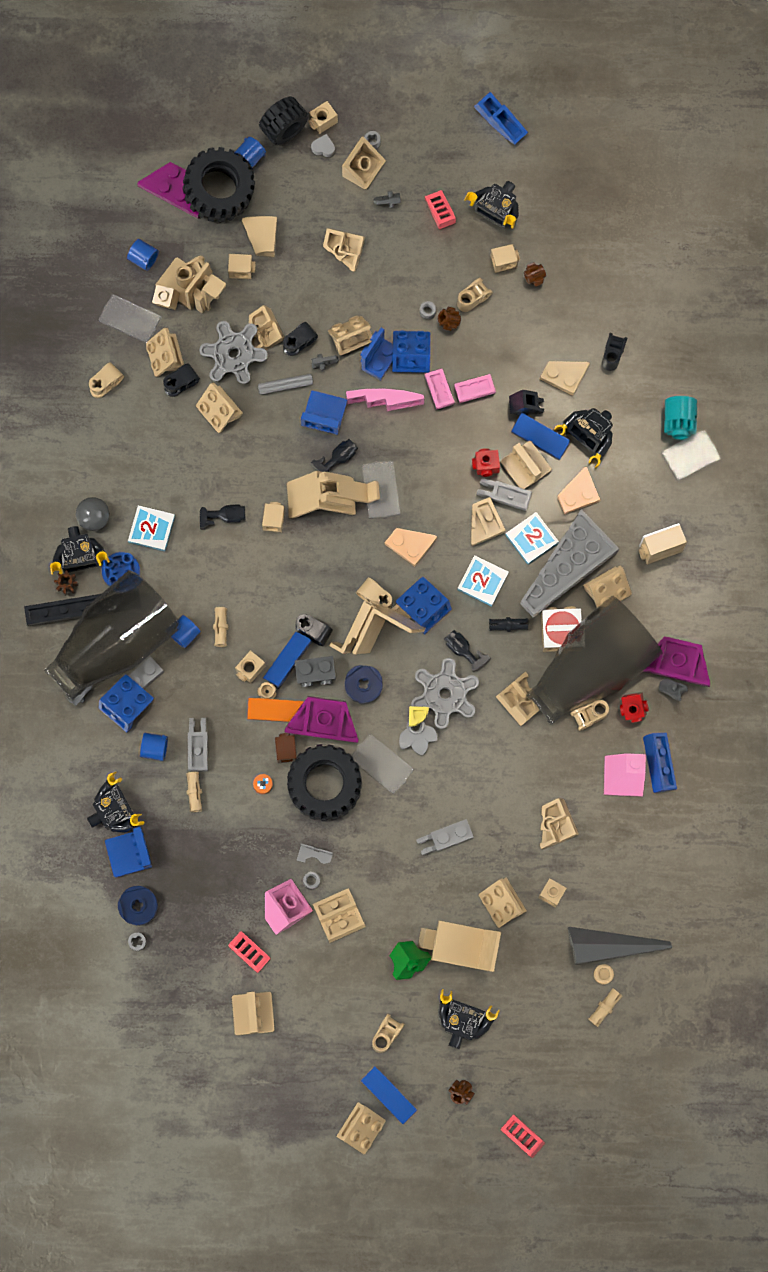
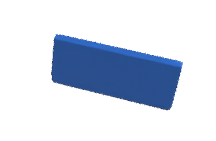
(541, 436)
(286, 660)
(659, 762)

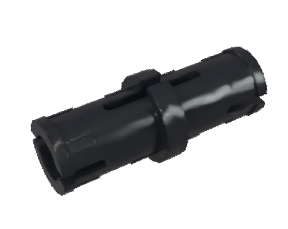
(508, 624)

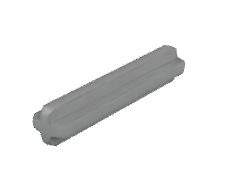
(284, 384)

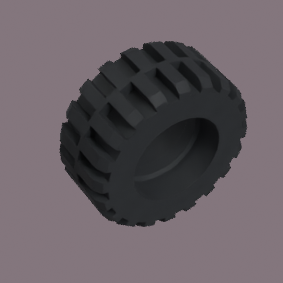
(222, 162)
(317, 757)

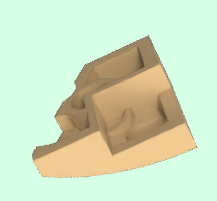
(262, 234)
(344, 246)
(268, 330)
(516, 702)
(556, 823)

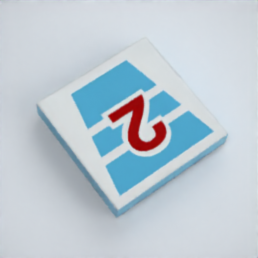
(151, 528)
(532, 538)
(483, 580)

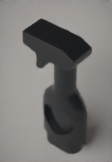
(340, 455)
(227, 513)
(461, 647)

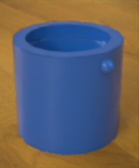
(251, 151)
(142, 254)
(187, 632)
(154, 746)

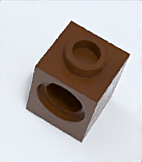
(285, 748)

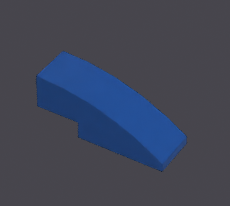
(500, 118)
(388, 1095)

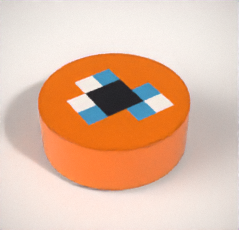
(262, 784)

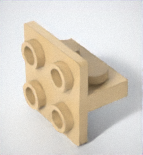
(351, 334)
(164, 352)
(218, 407)
(525, 465)
(608, 584)
(502, 902)
(253, 1013)
(361, 1128)

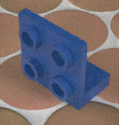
(411, 351)
(378, 356)
(324, 412)
(424, 604)
(125, 702)
(128, 853)

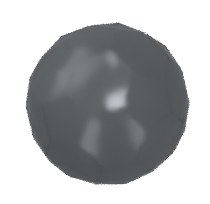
(92, 514)

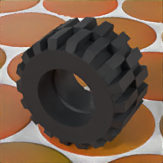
(283, 120)

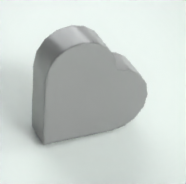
(323, 146)

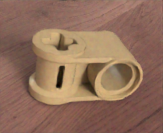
(191, 269)
(476, 293)
(107, 378)
(372, 591)
(589, 715)
(387, 1032)

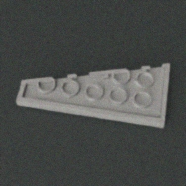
(574, 558)

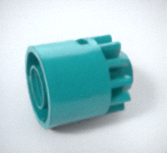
(680, 416)

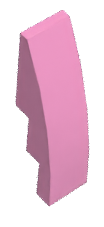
(392, 398)

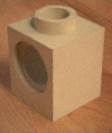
(324, 110)
(504, 258)
(241, 266)
(166, 297)
(273, 517)
(254, 660)
(552, 893)

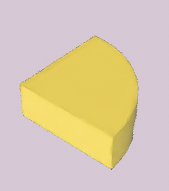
(417, 715)

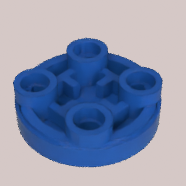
(118, 566)

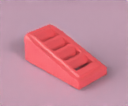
(444, 222)
(235, 942)
(537, 1146)

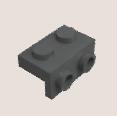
(315, 670)

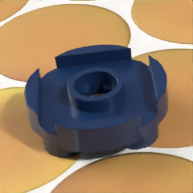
(363, 673)
(128, 899)

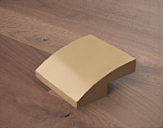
(339, 915)

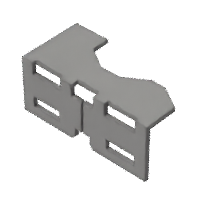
(305, 853)

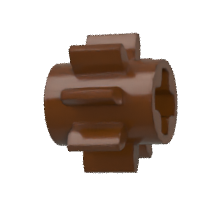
(534, 274)
(449, 318)
(66, 588)
(461, 1092)

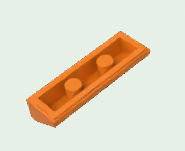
(272, 709)

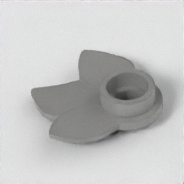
(417, 739)

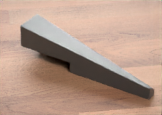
(600, 945)

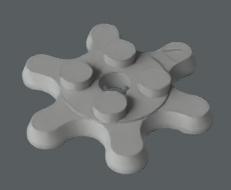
(230, 340)
(445, 680)

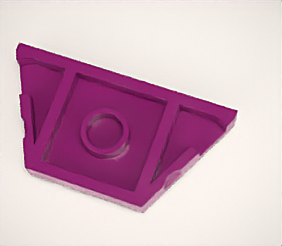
(168, 185)
(681, 662)
(323, 719)

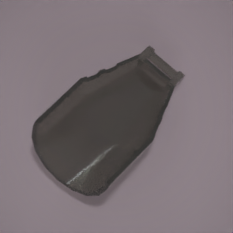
(114, 634)
(595, 660)

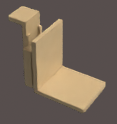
(201, 289)
(329, 493)
(368, 626)
(461, 945)

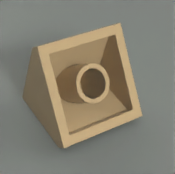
(362, 164)

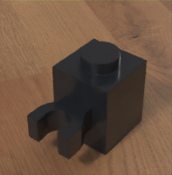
(525, 402)

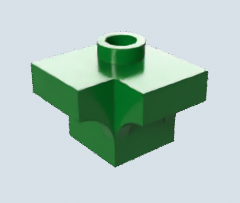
(408, 960)

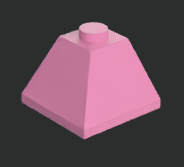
(624, 774)
(285, 906)

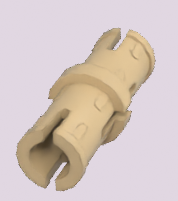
(220, 627)
(194, 791)
(605, 1007)

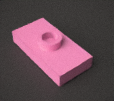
(474, 388)
(439, 389)

